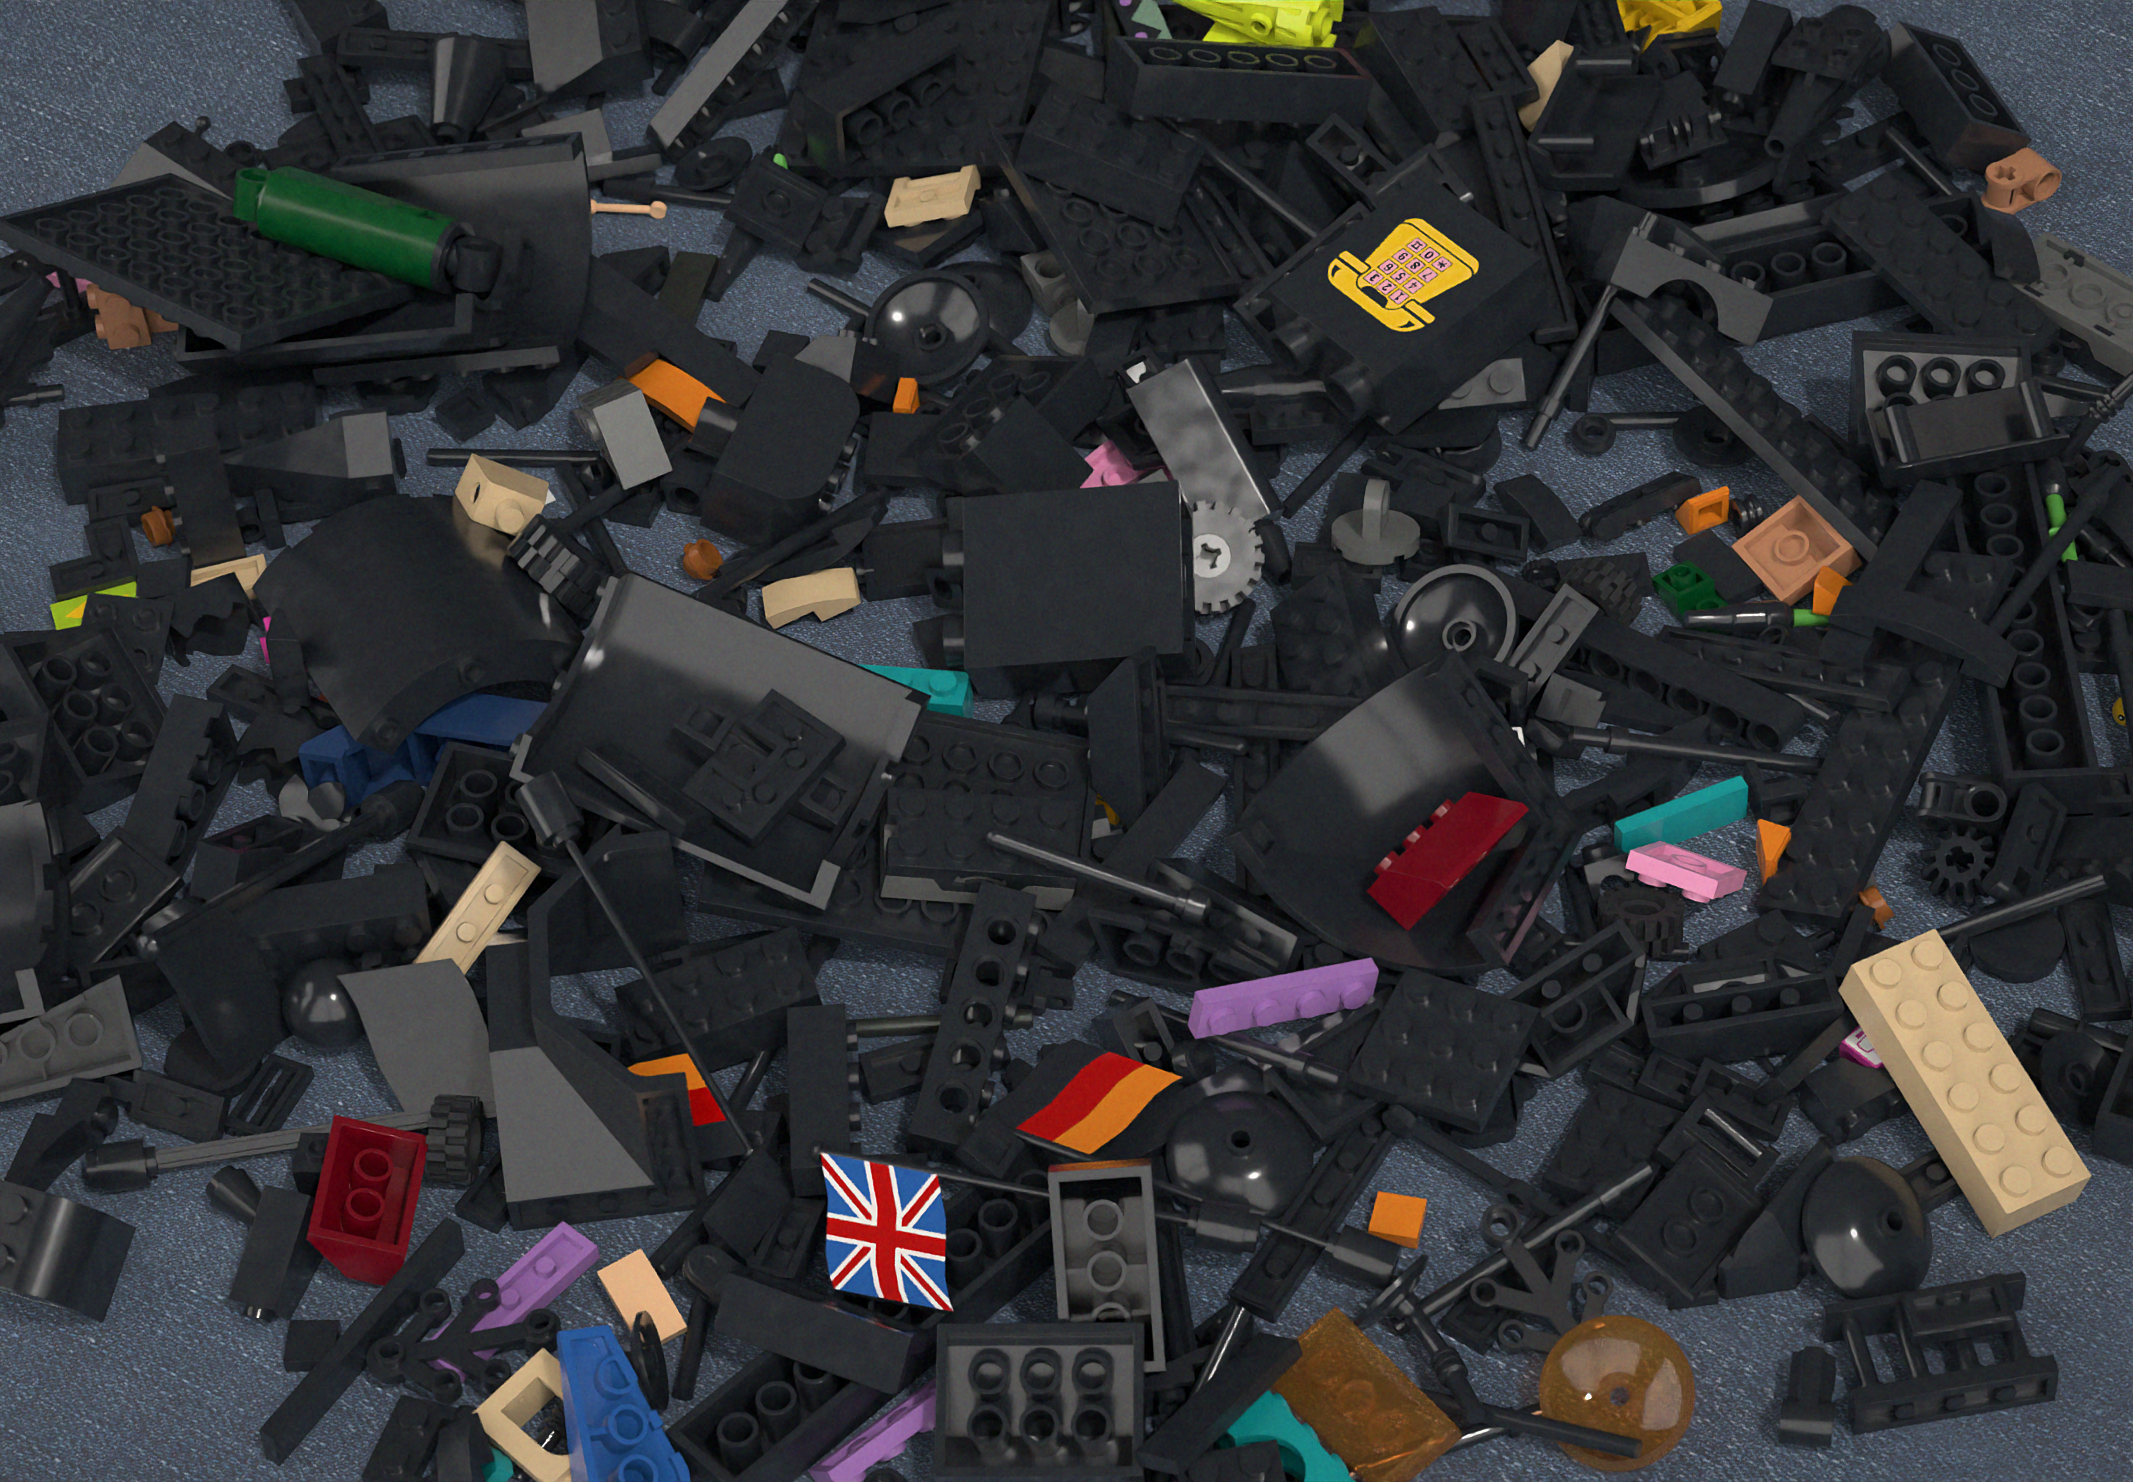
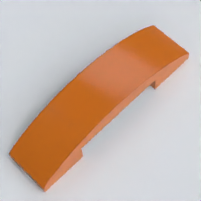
(672, 392)

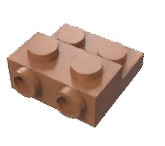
(122, 322)
(1792, 548)

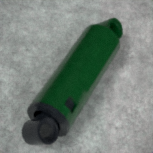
(365, 229)

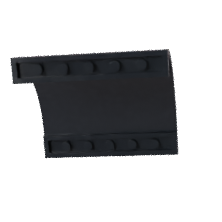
(494, 187)

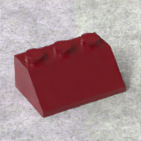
(1442, 854)
(367, 1198)

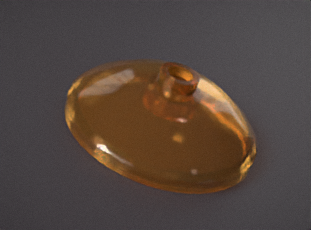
(1612, 1355)

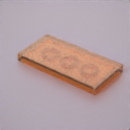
(1364, 1404)

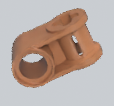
(2020, 181)

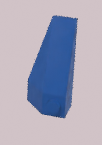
(607, 1416)

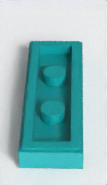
(1684, 816)

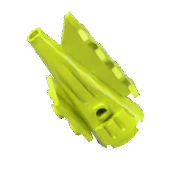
(1270, 21)

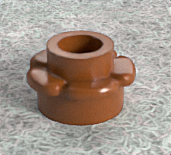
(158, 526)
(701, 559)
(1872, 898)

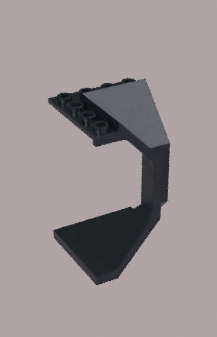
(572, 1121)

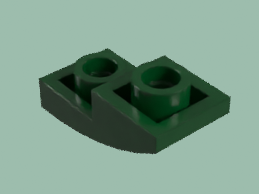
(1686, 589)

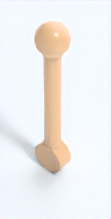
(656, 210)

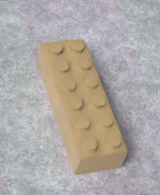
(1964, 1083)

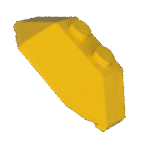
(1670, 15)

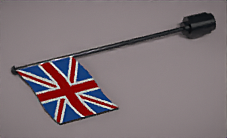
(892, 1227)

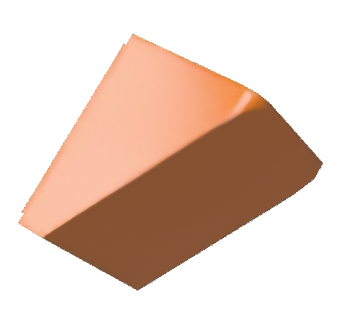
(1704, 511)
(1826, 590)
(1770, 844)

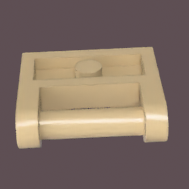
(932, 197)

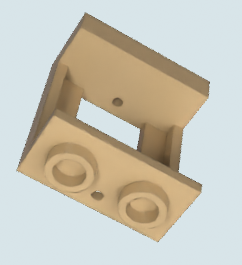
(514, 1406)

